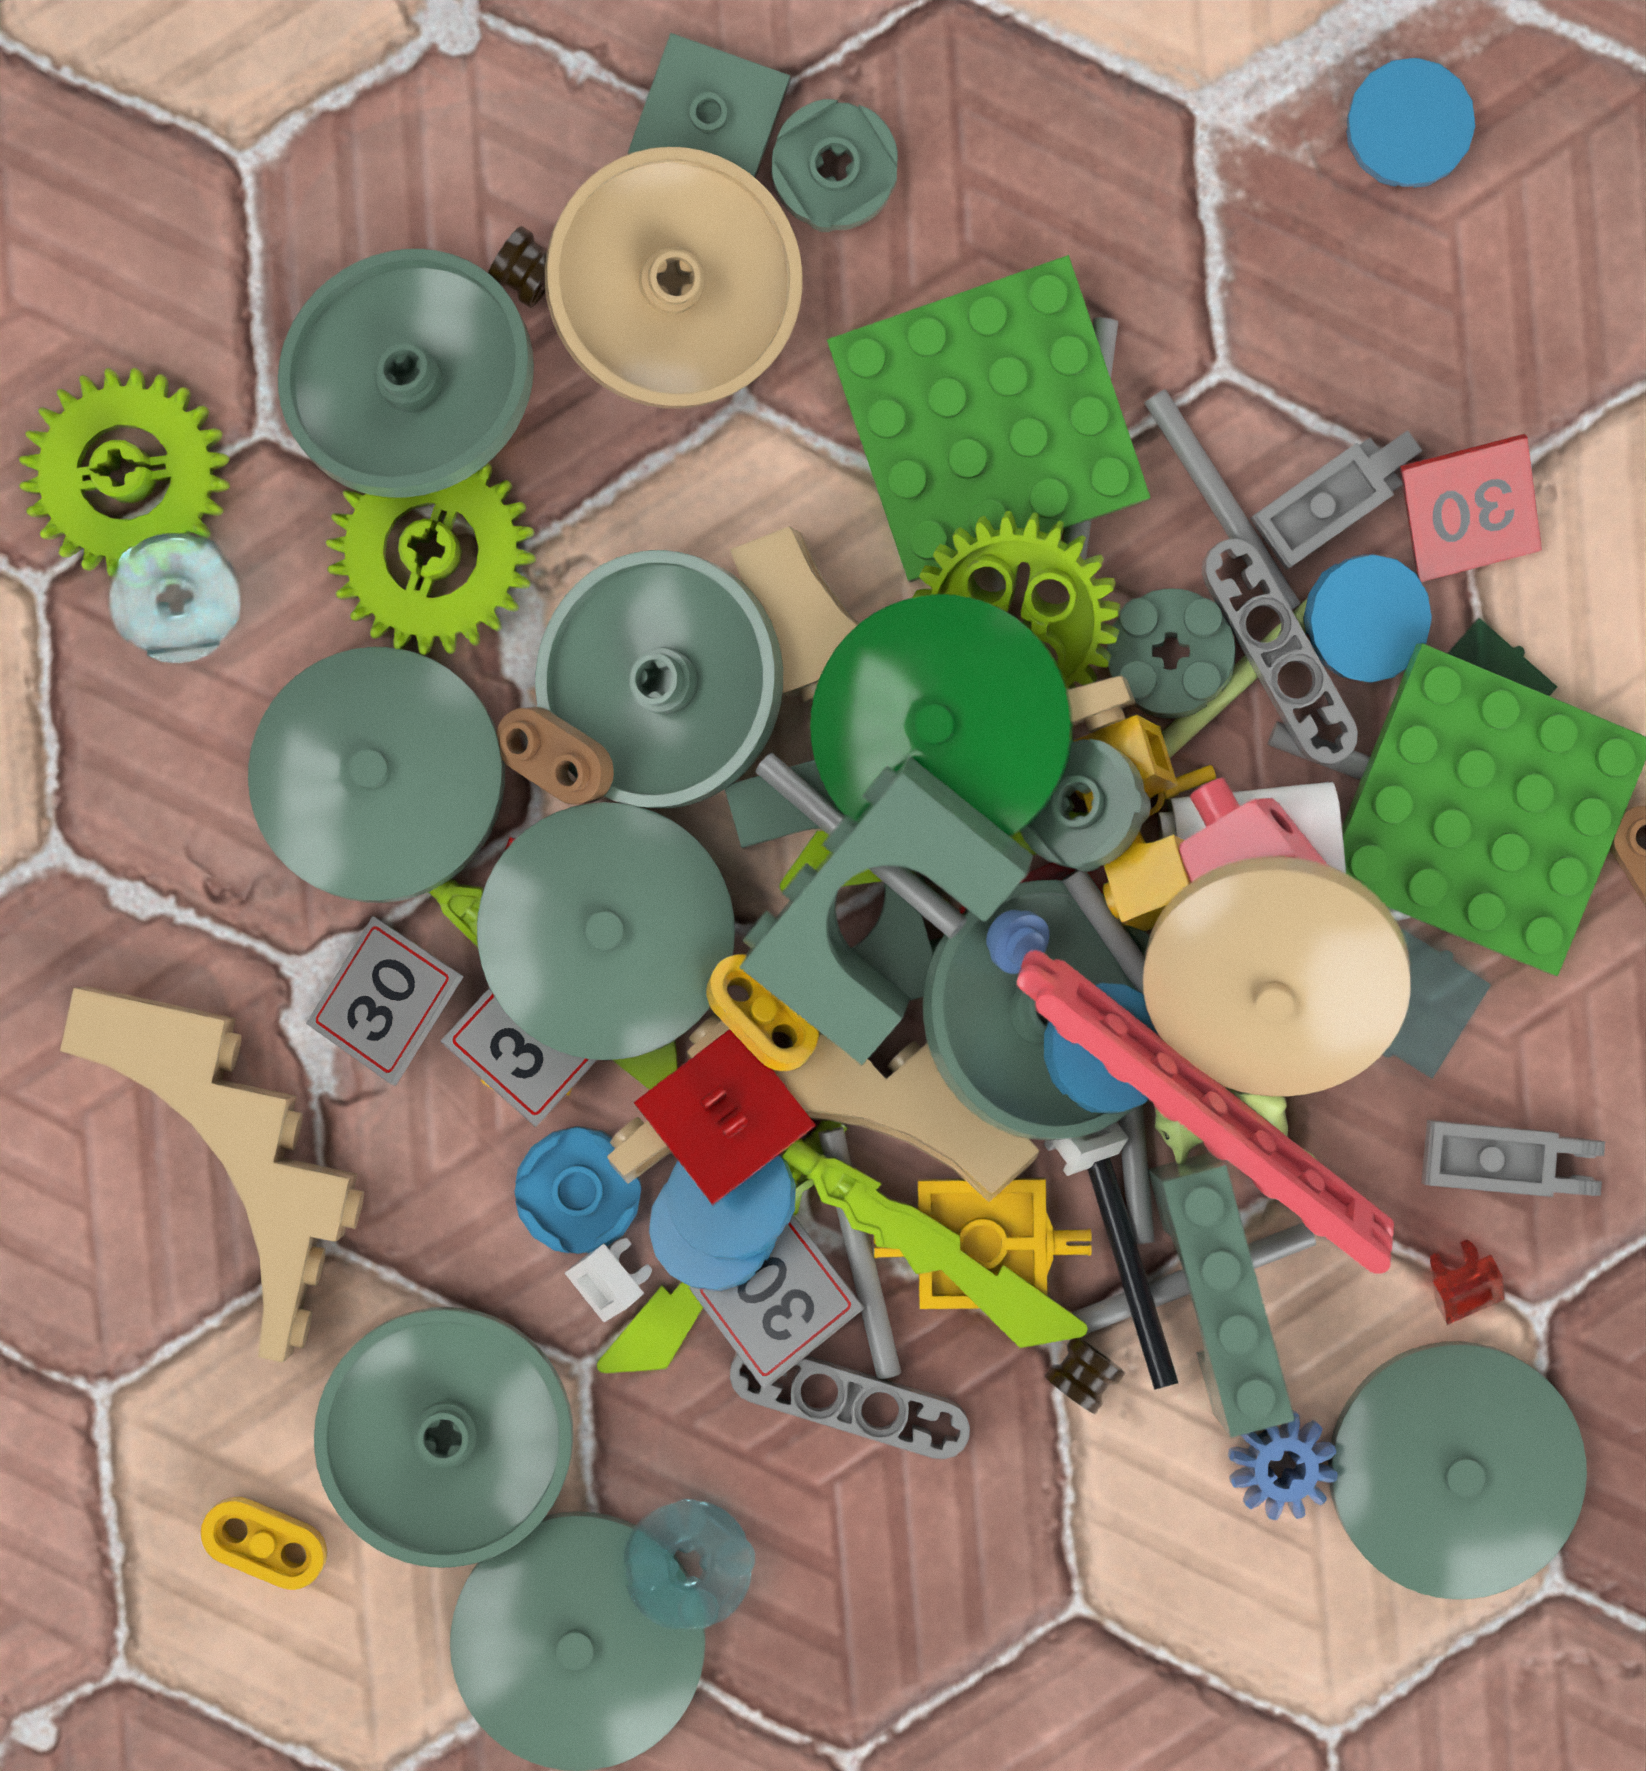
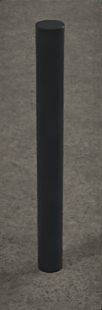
(1132, 1274)

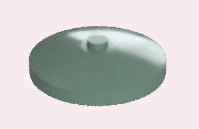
(405, 373)
(666, 673)
(376, 775)
(604, 930)
(989, 1030)
(443, 1437)
(1457, 1470)
(562, 1655)

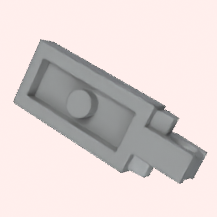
(1333, 498)

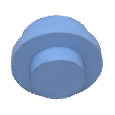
(1015, 935)

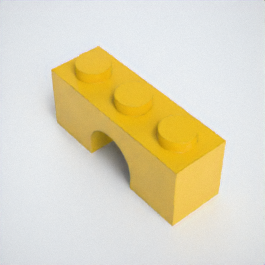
(1146, 873)

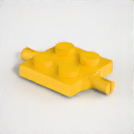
(995, 1233)

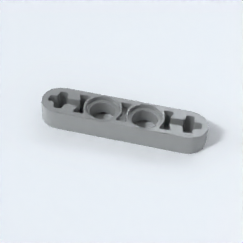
(1288, 646)
(846, 1409)

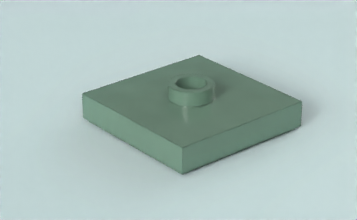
(711, 104)

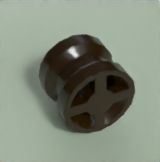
(521, 266)
(1084, 1374)

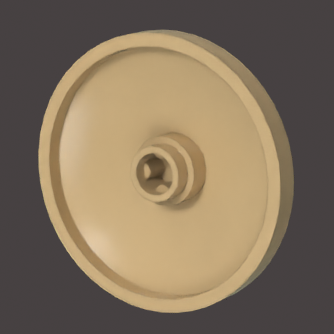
(673, 277)
(1277, 976)

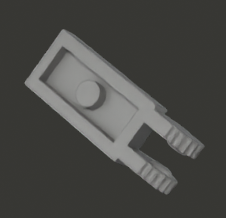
(1504, 1159)

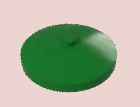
(956, 693)

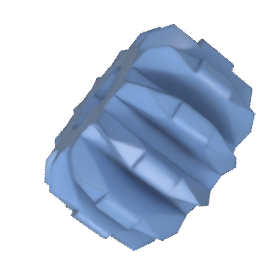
(1293, 1483)

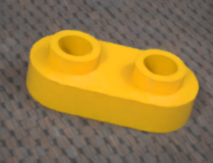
(759, 1017)
(263, 1548)

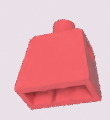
(1240, 832)

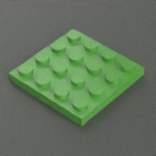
(989, 412)
(1489, 808)

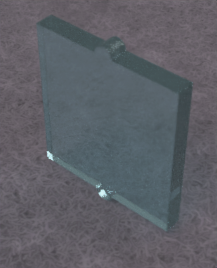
(1438, 1007)

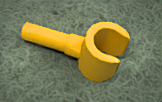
(1185, 783)

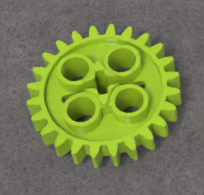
(1069, 627)

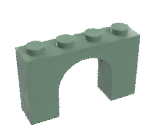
(909, 825)
(899, 940)
(1238, 1345)

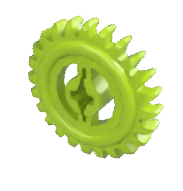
(63, 479)
(412, 610)

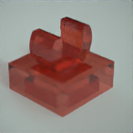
(1467, 1288)

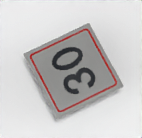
(384, 1000)
(512, 1061)
(784, 1307)

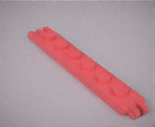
(1208, 1110)

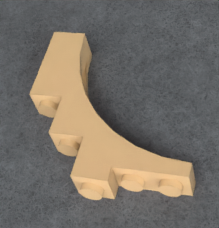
(814, 622)
(906, 1106)
(287, 1201)

